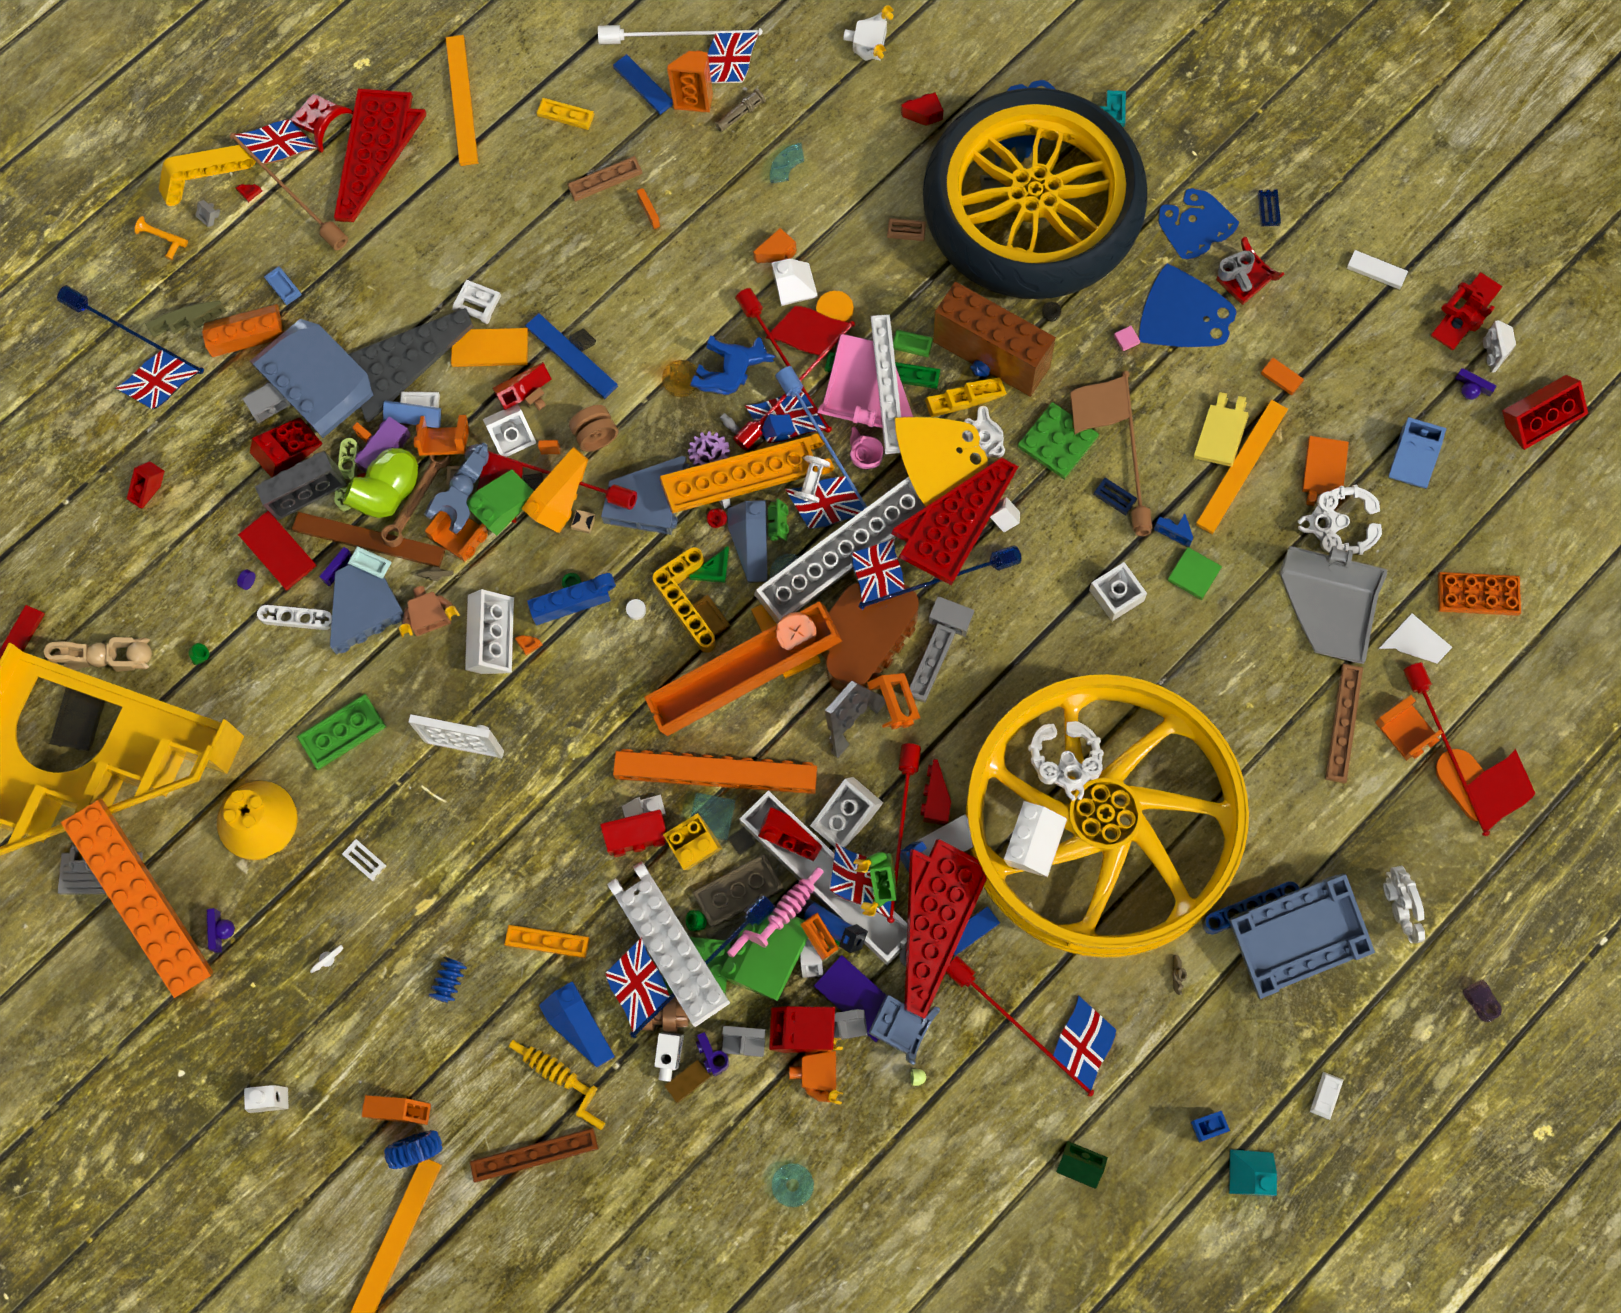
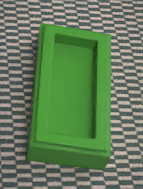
(912, 343)

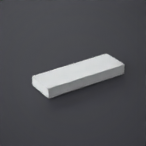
(1377, 269)

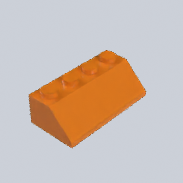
(691, 82)
(242, 330)

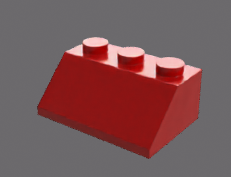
(634, 833)

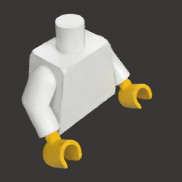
(870, 35)

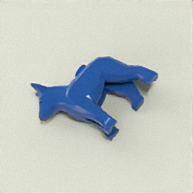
(735, 364)

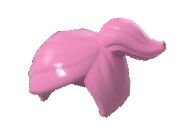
(865, 450)

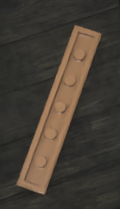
(1344, 723)

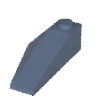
(749, 533)

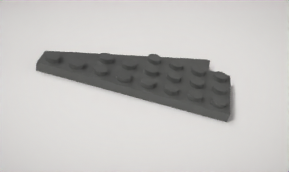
(406, 356)

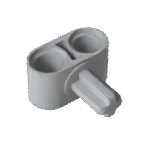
(1238, 270)

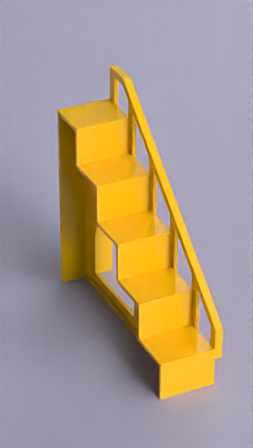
(140, 750)

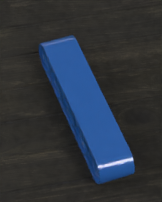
(1222, 917)

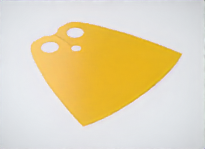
(931, 454)

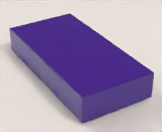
(337, 563)

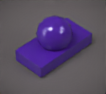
(1474, 385)
(217, 930)

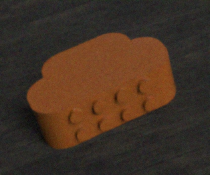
(868, 636)

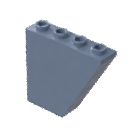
(651, 508)
(360, 608)

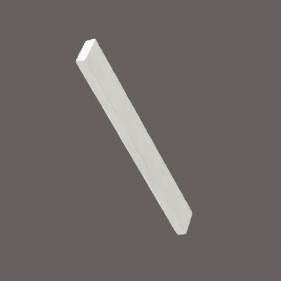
(886, 380)

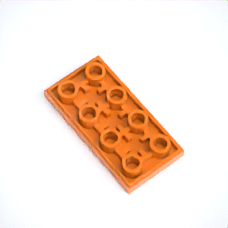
(1479, 593)

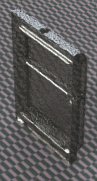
(77, 720)

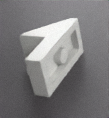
(646, 805)

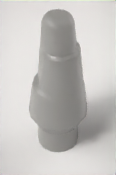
(729, 423)

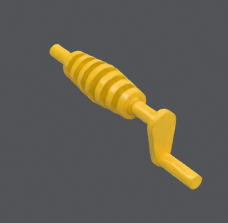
(556, 1070)

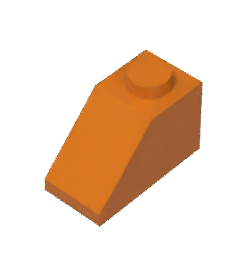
(775, 248)

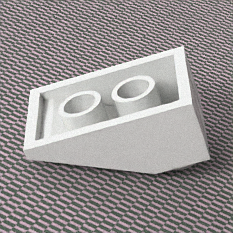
(846, 812)

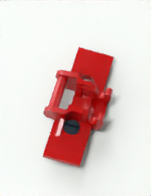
(1471, 315)

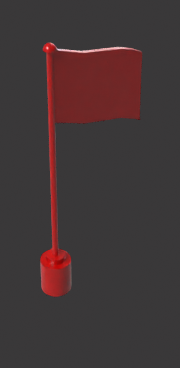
(807, 332)
(499, 465)
(1497, 789)

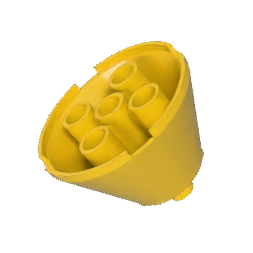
(257, 820)

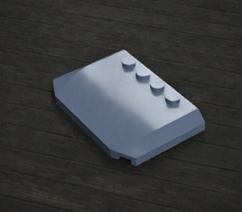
(314, 375)

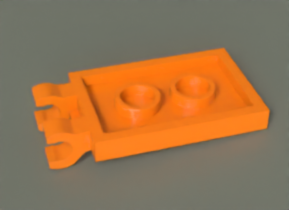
(1324, 466)

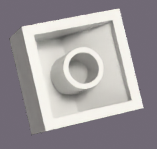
(509, 431)

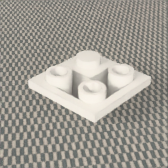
(1499, 344)

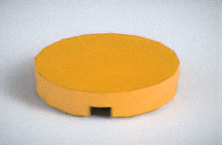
(836, 305)

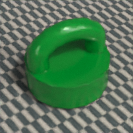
(198, 653)
(695, 920)

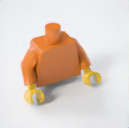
(818, 1074)

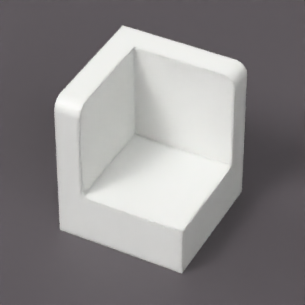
(1006, 515)

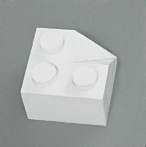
(1118, 591)

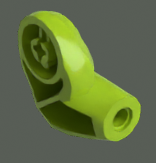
(385, 485)

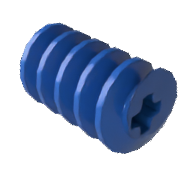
(448, 980)

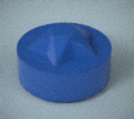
(980, 369)

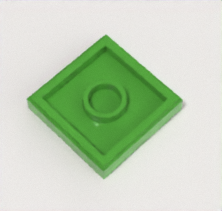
(1194, 573)

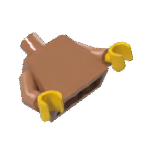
(426, 613)

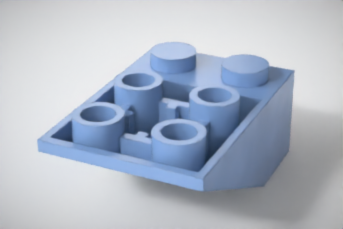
(1417, 452)

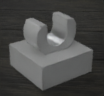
(206, 213)

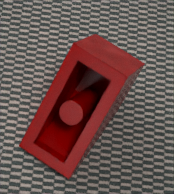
(144, 483)

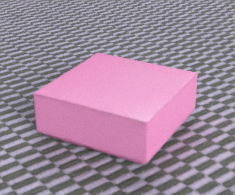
(1126, 338)

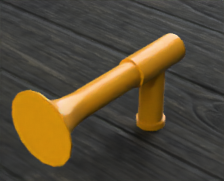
(142, 226)

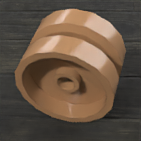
(593, 428)

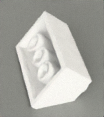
(489, 633)

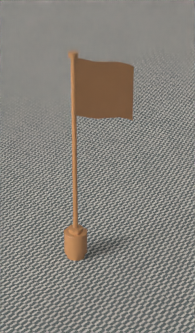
(1102, 406)

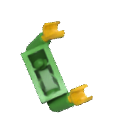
(882, 879)

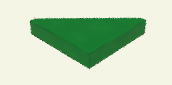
(714, 569)

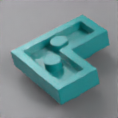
(1116, 105)

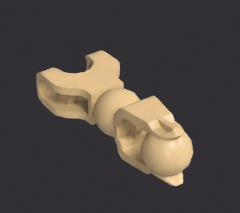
(99, 655)

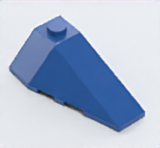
(573, 1020)

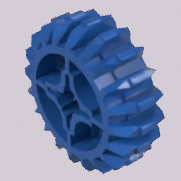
(413, 1149)

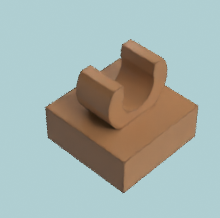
(535, 398)

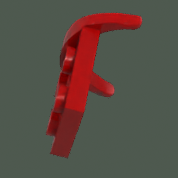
(316, 116)
(1259, 276)

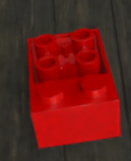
(284, 446)
(802, 1029)

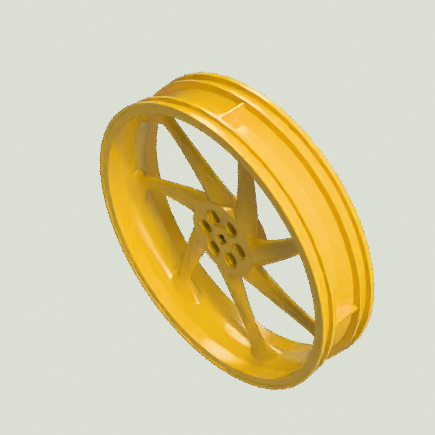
(1180, 719)

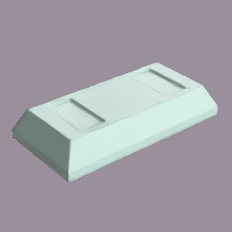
(369, 562)

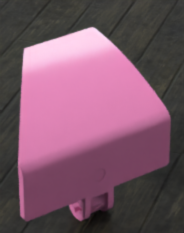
(854, 385)

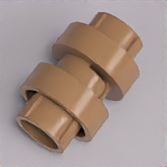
(670, 1017)

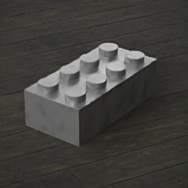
(300, 485)

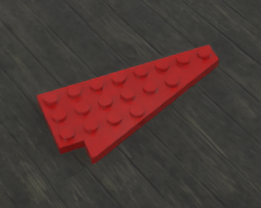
(377, 136)
(948, 528)

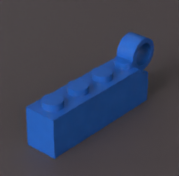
(571, 599)

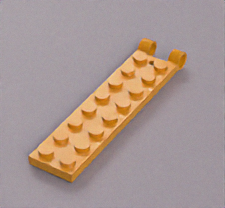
(740, 474)

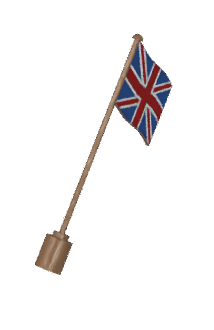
(278, 143)

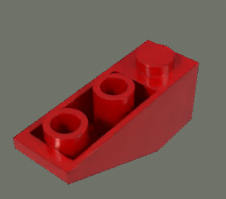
(521, 386)
(938, 799)
(787, 833)

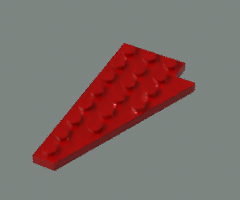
(939, 907)

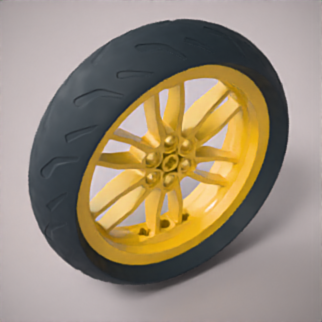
(1055, 117)

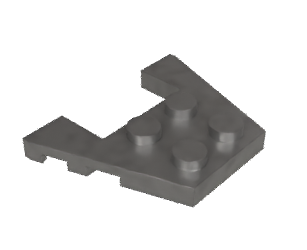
(846, 709)

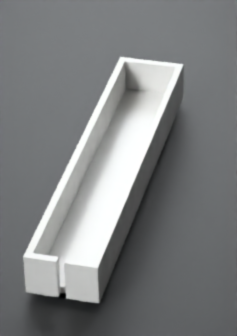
(882, 937)

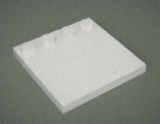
(457, 736)

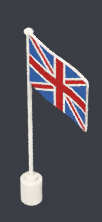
(727, 55)

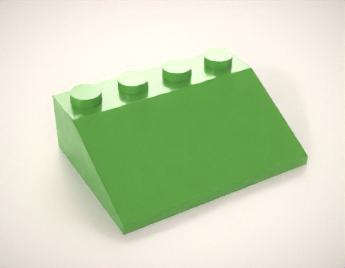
(767, 968)

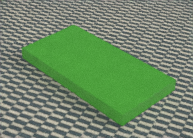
(341, 731)

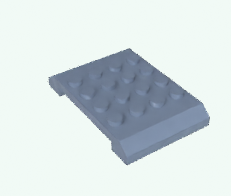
(1301, 934)

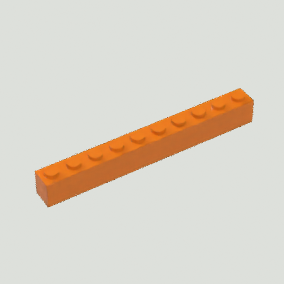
(715, 771)

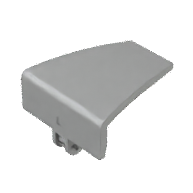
(1333, 600)

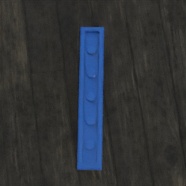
(571, 356)

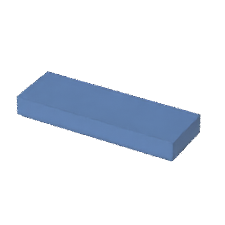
(411, 413)

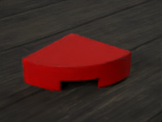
(249, 191)

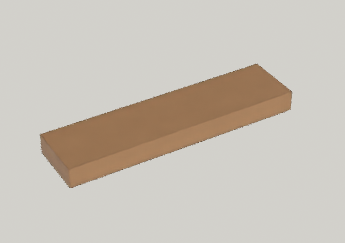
(604, 178)

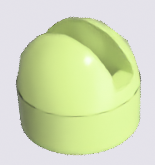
(917, 1077)

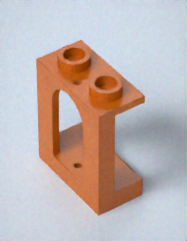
(886, 684)

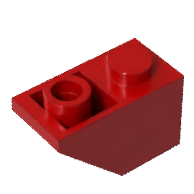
(923, 110)

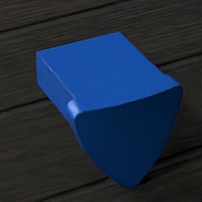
(778, 425)

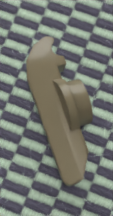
(435, 573)
(1179, 975)

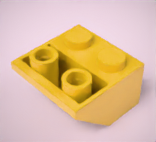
(692, 842)

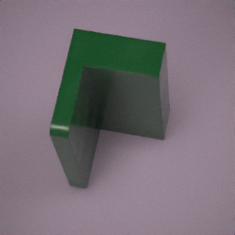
(1082, 1165)

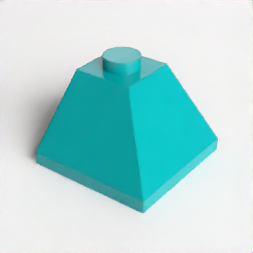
(1252, 1173)

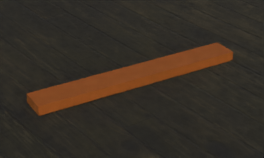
(367, 539)

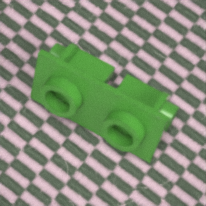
(778, 511)

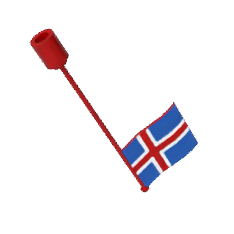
(1081, 1043)

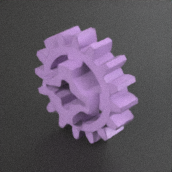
(701, 456)

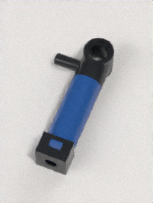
(849, 936)

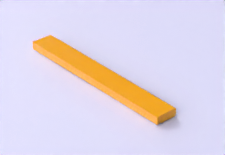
(462, 100)
(1241, 467)
(396, 1237)

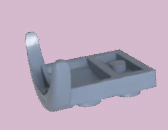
(901, 1027)

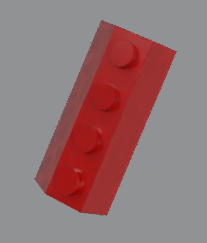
(1546, 411)

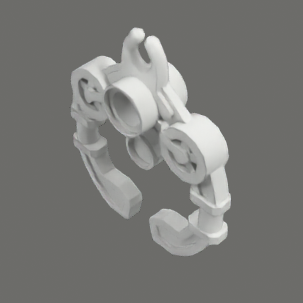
(1335, 521)
(1068, 766)
(1405, 896)

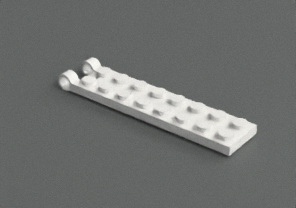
(670, 947)

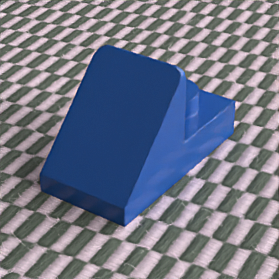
(1180, 533)
(1210, 1126)

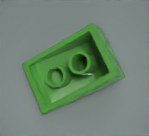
(500, 501)

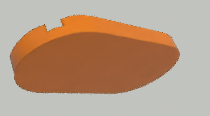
(1450, 780)

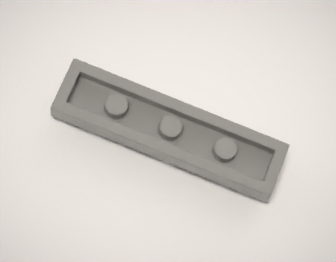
(931, 662)

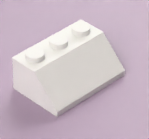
(1035, 839)

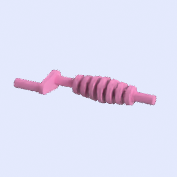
(786, 908)

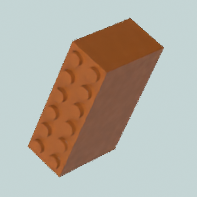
(988, 333)

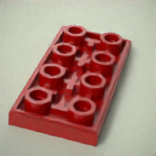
(277, 550)

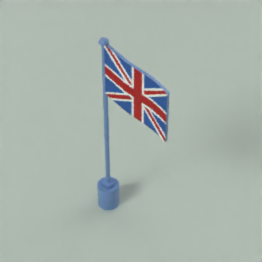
(837, 495)

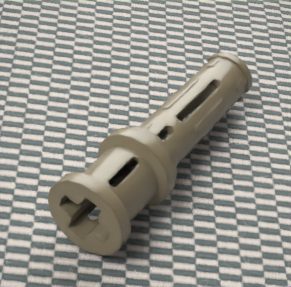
(746, 105)

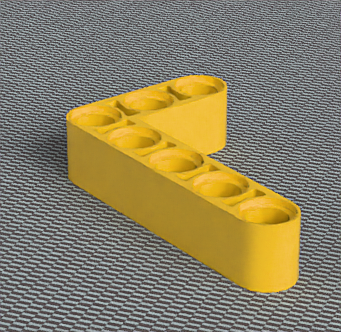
(198, 165)
(681, 600)

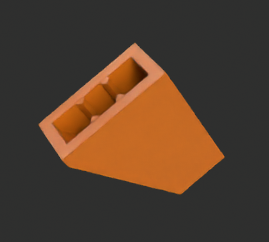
(396, 1109)

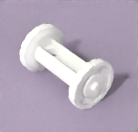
(811, 479)

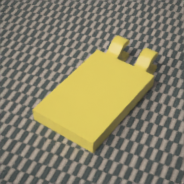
(1222, 432)

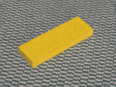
(565, 113)

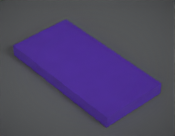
(851, 990)

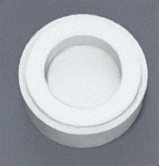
(636, 609)

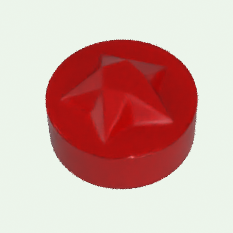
(716, 517)

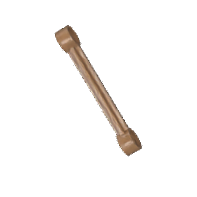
(413, 500)

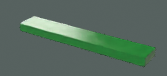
(908, 373)

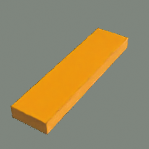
(547, 941)

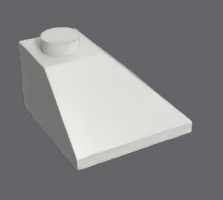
(793, 281)

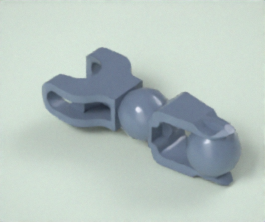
(460, 487)

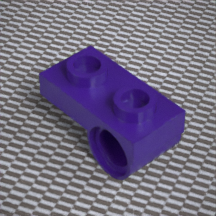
(704, 1046)

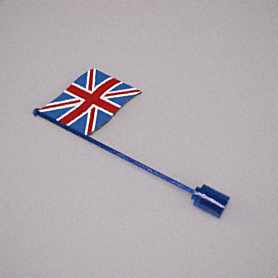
(157, 376)
(882, 577)
(641, 986)

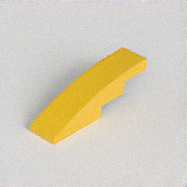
(965, 397)

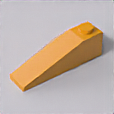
(554, 497)

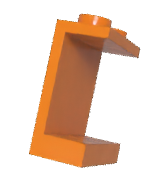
(442, 440)
(460, 544)
(1407, 729)

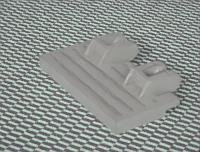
(76, 876)

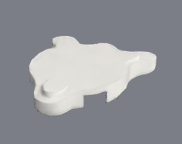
(990, 434)

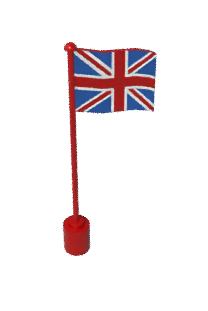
(790, 405)
(857, 885)

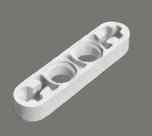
(296, 614)

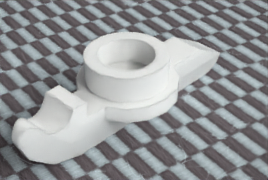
(326, 959)

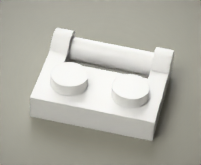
(479, 296)

